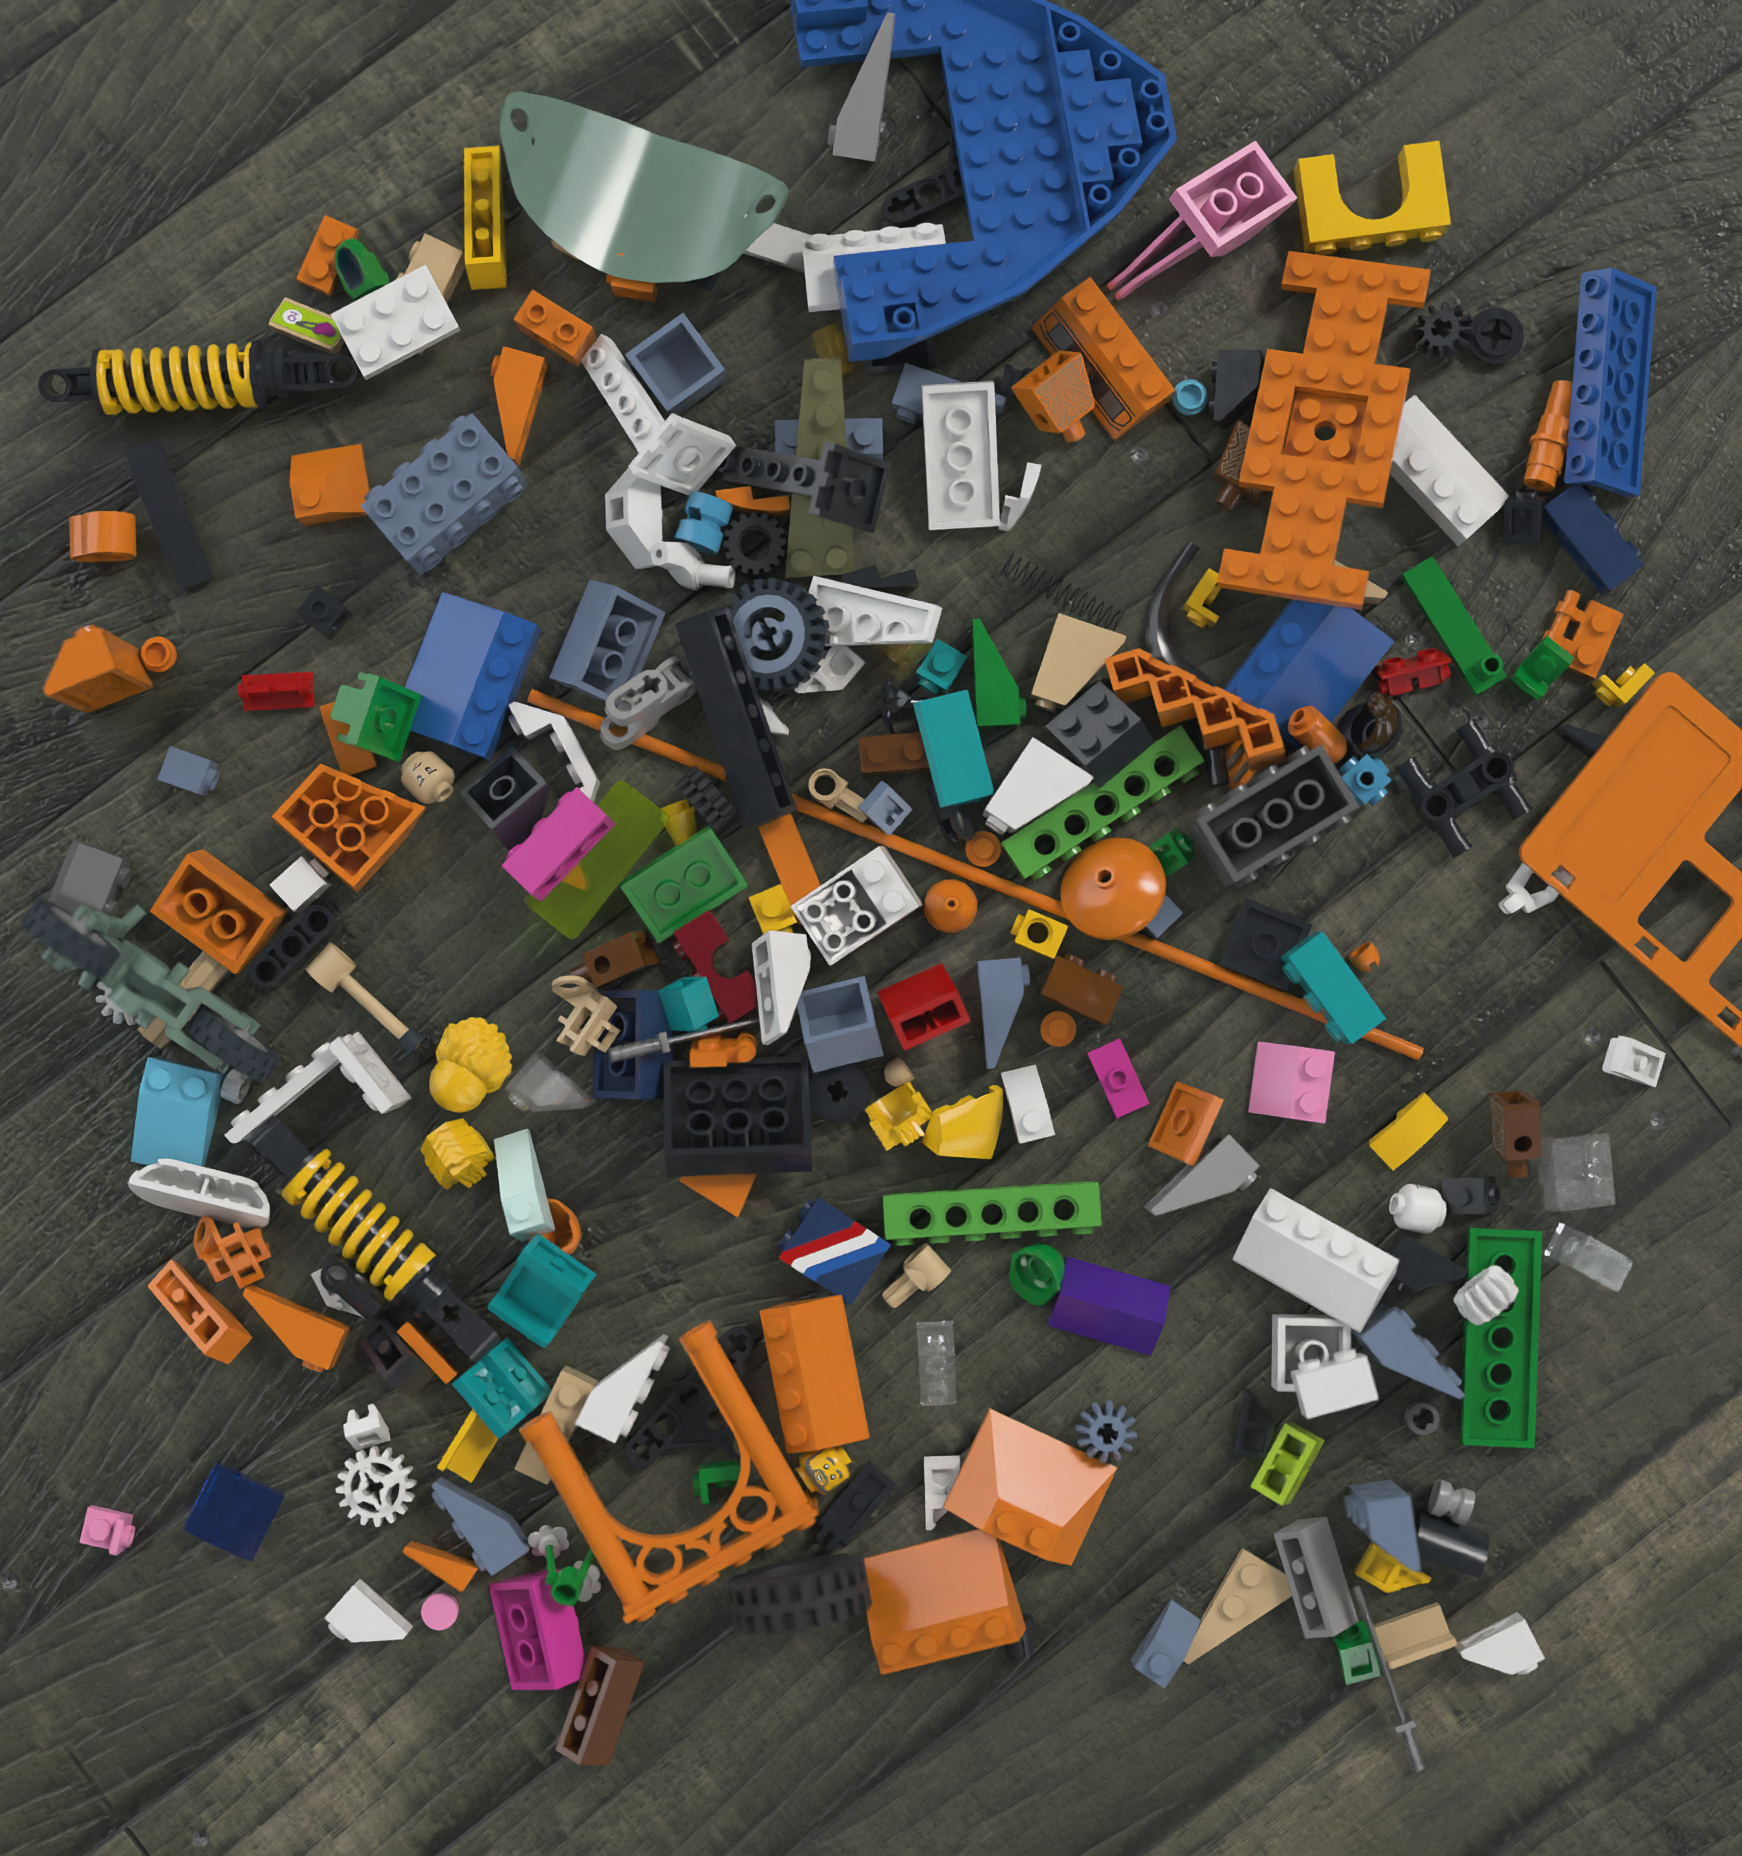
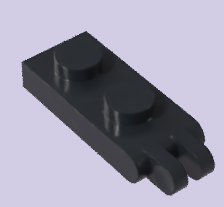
(854, 1506)

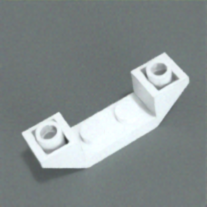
(536, 721)

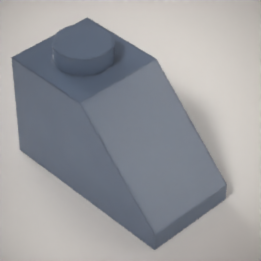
(1166, 1644)

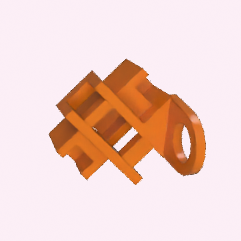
(216, 1250)

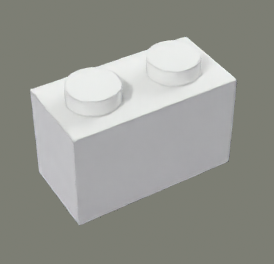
(1334, 1383)

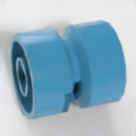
(704, 521)

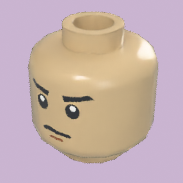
(427, 777)

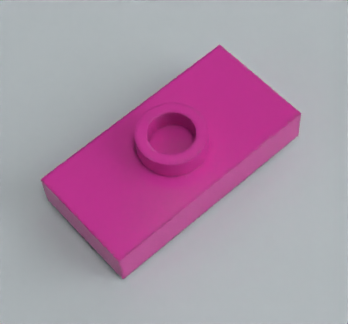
(1118, 1078)

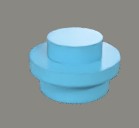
(1190, 397)

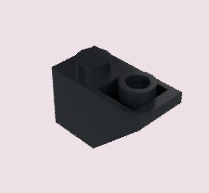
(1237, 384)

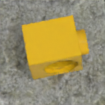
(1054, 929)

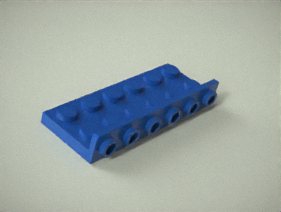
(1610, 381)

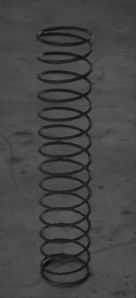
(1069, 586)

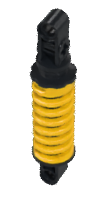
(195, 378)
(406, 1270)

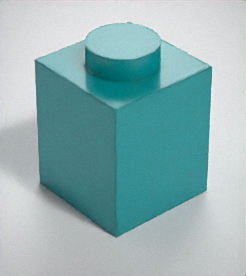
(688, 1004)

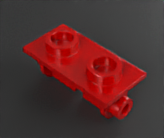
(1426, 667)
(277, 691)

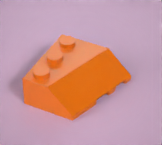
(347, 823)

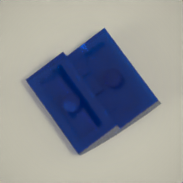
(233, 1512)

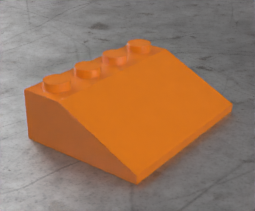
(941, 1600)

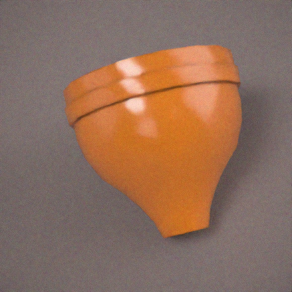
(950, 906)

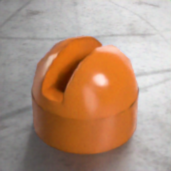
(1363, 956)

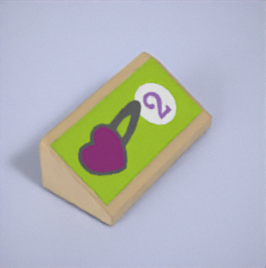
(307, 326)

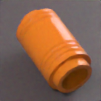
(1313, 729)

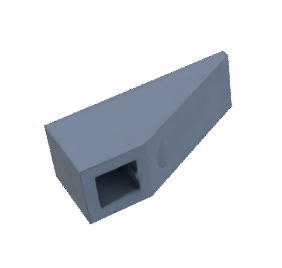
(488, 1529)

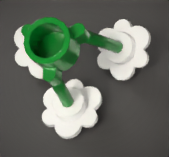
(571, 1582)

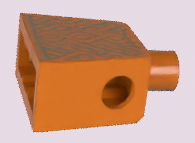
(1057, 395)

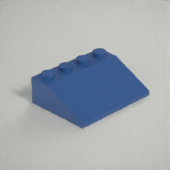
(1309, 659)
(470, 674)

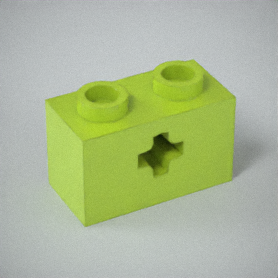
(1287, 1463)

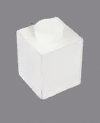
(302, 883)

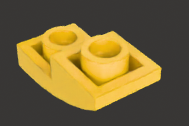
(1409, 1132)

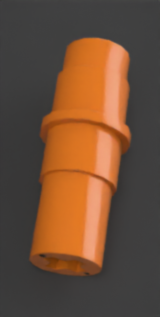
(1551, 440)

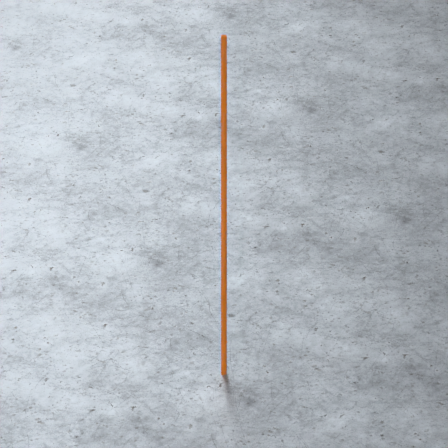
(974, 874)

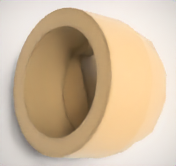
(897, 1072)

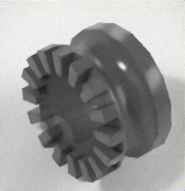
(1414, 1409)

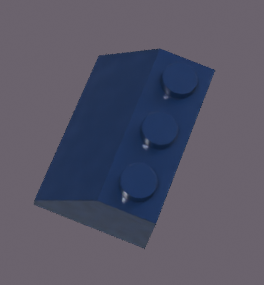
(638, 1018)

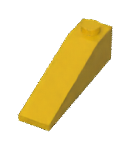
(484, 218)

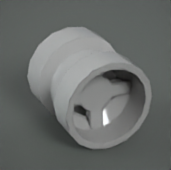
(1454, 1503)

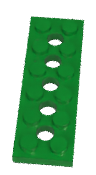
(1520, 1353)

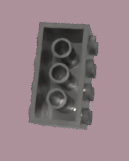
(1272, 816)

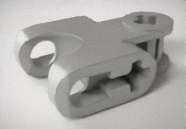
(645, 701)

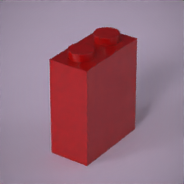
(923, 1006)

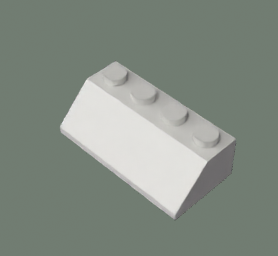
(821, 248)
(1443, 474)
(1315, 1260)

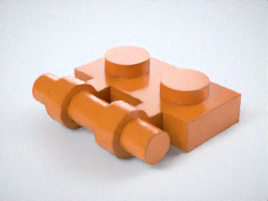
(1591, 637)
(719, 1050)

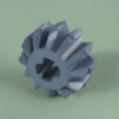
(1117, 1424)

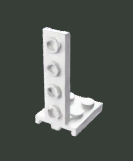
(670, 451)
(358, 1065)

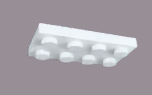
(961, 455)

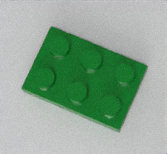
(683, 884)

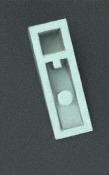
(522, 1186)

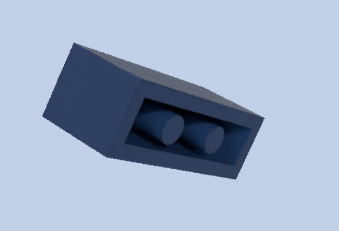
(1591, 538)

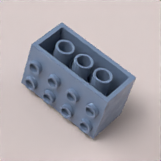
(445, 493)

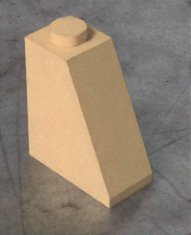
(1071, 660)

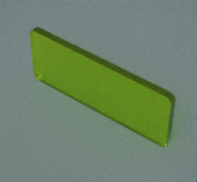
(599, 873)

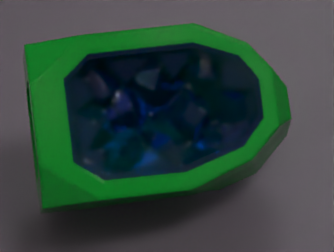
(358, 269)

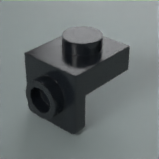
(1471, 1195)

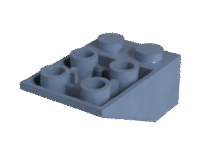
(1393, 1344)

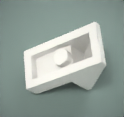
(1633, 1061)

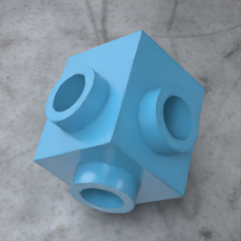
(1374, 770)

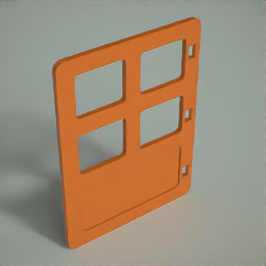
(1637, 818)

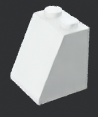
(1033, 788)

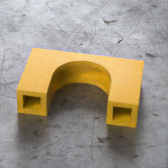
(1331, 225)

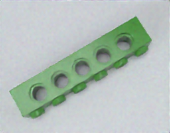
(1174, 747)
(1083, 1196)

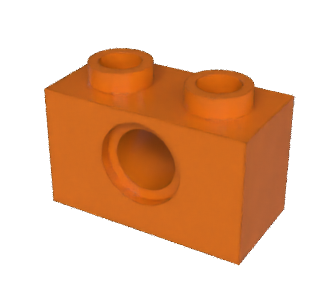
(555, 328)

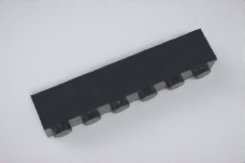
(735, 716)

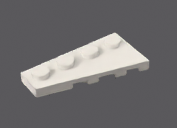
(872, 616)

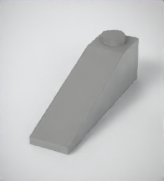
(861, 116)

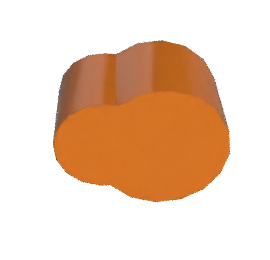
(102, 536)

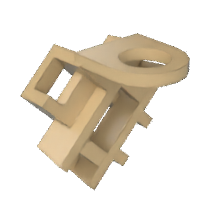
(586, 1002)

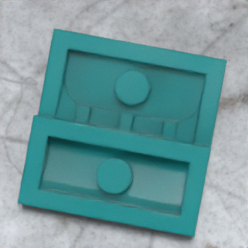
(502, 1388)

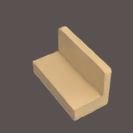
(1414, 1635)

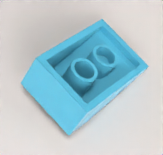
(176, 1112)

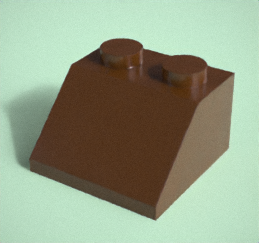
(1081, 990)

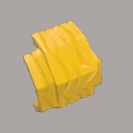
(899, 1116)
(456, 1154)

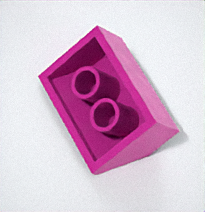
(537, 1633)

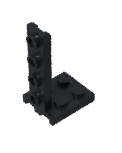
(842, 485)

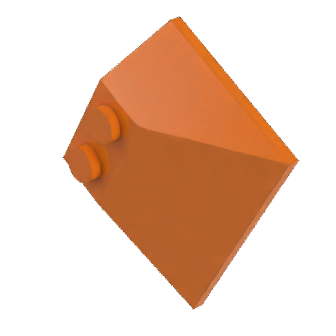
(1029, 1488)

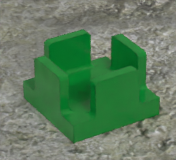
(377, 715)

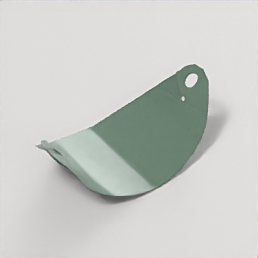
(627, 191)

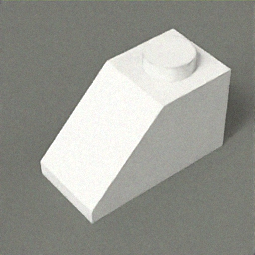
(1027, 1104)
(366, 1617)
(1503, 1646)

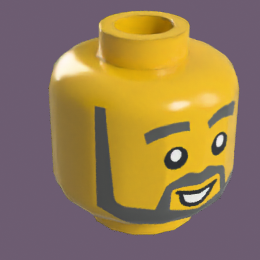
(824, 1469)

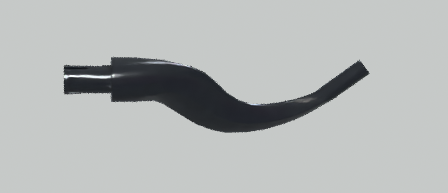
(1160, 645)

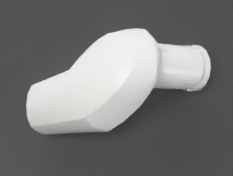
(689, 568)

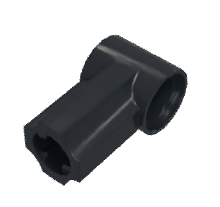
(355, 1288)

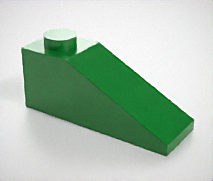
(994, 687)

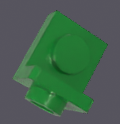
(1541, 668)
(1173, 851)
(723, 1473)
(1356, 1654)

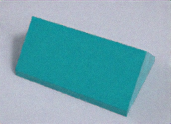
(954, 749)

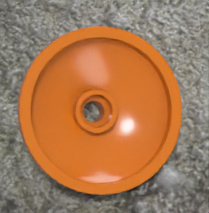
(1122, 903)

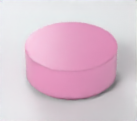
(440, 1610)

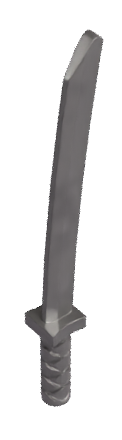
(661, 1042)
(1402, 1720)

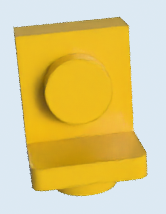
(1203, 593)
(1629, 683)
(773, 910)

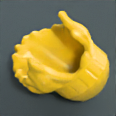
(469, 1064)

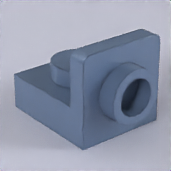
(885, 808)

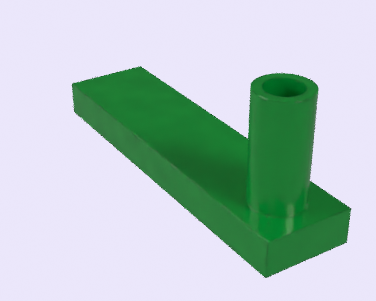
(1453, 626)

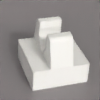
(366, 1431)

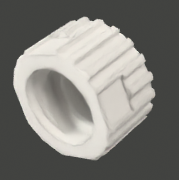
(235, 1086)

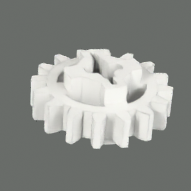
(372, 1473)

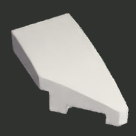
(1014, 506)
(835, 671)
(938, 1479)

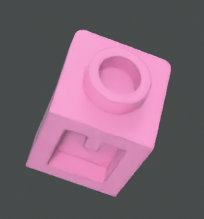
(107, 1529)

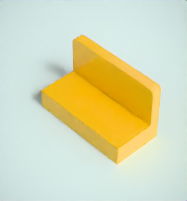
(469, 1448)

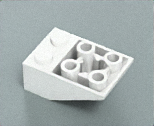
(856, 905)
(612, 1400)

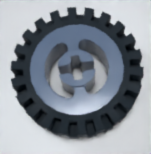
(800, 632)

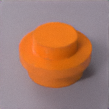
(158, 654)
(983, 849)
(1058, 1028)

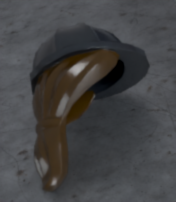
(1371, 727)

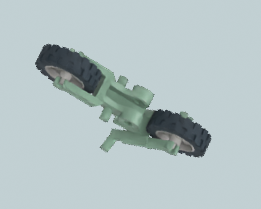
(142, 981)

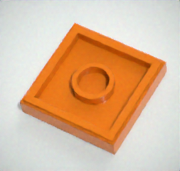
(1185, 1123)

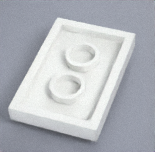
(395, 322)

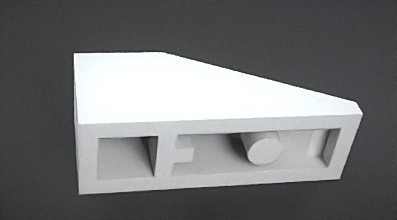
(780, 974)

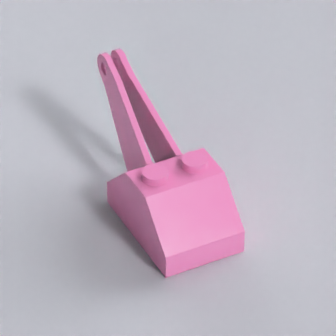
(1221, 209)

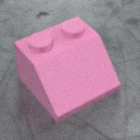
(1291, 1082)

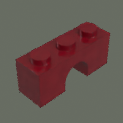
(699, 943)

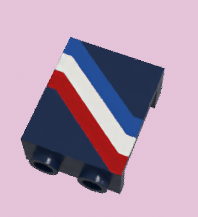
(833, 1249)

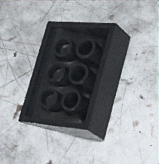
(737, 1117)

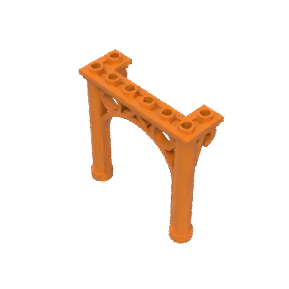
(603, 1530)

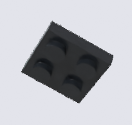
(1259, 942)

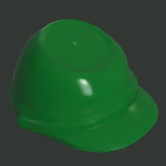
(1037, 1273)

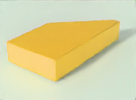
(1386, 1571)

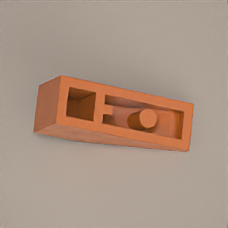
(518, 388)
(199, 1313)
(302, 1330)

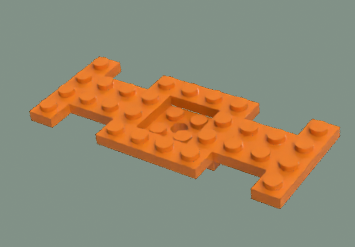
(1334, 388)

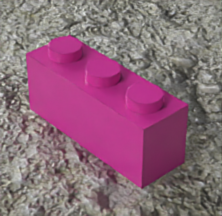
(557, 844)

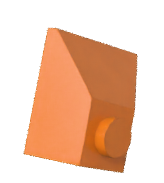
(329, 484)

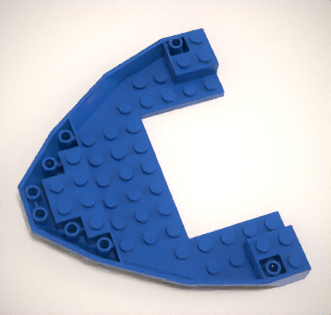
(1048, 143)

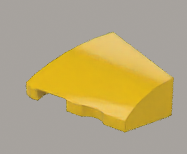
(967, 1127)

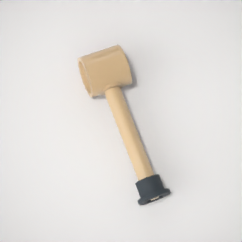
(333, 969)

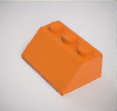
(218, 910)

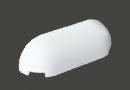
(202, 1192)

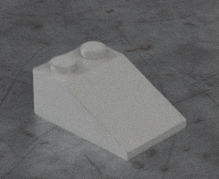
(1218, 1171)

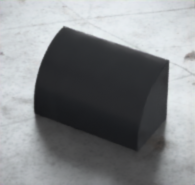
(1451, 1544)

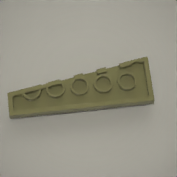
(815, 543)

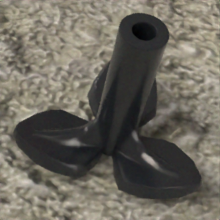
(894, 701)

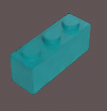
(1331, 988)

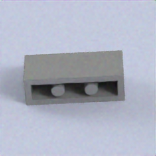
(1316, 1577)

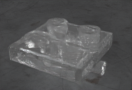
(1576, 1172)

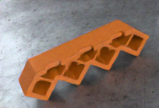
(1183, 697)

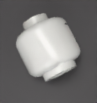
(1418, 1208)

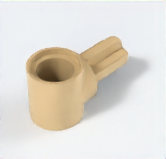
(840, 797)
(922, 1271)

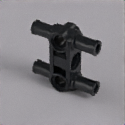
(1464, 788)

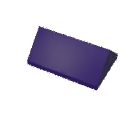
(1110, 1306)

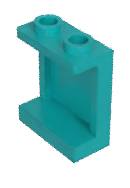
(541, 1291)

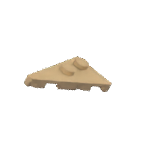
(1244, 1595)

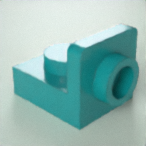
(940, 668)

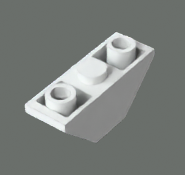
(634, 517)

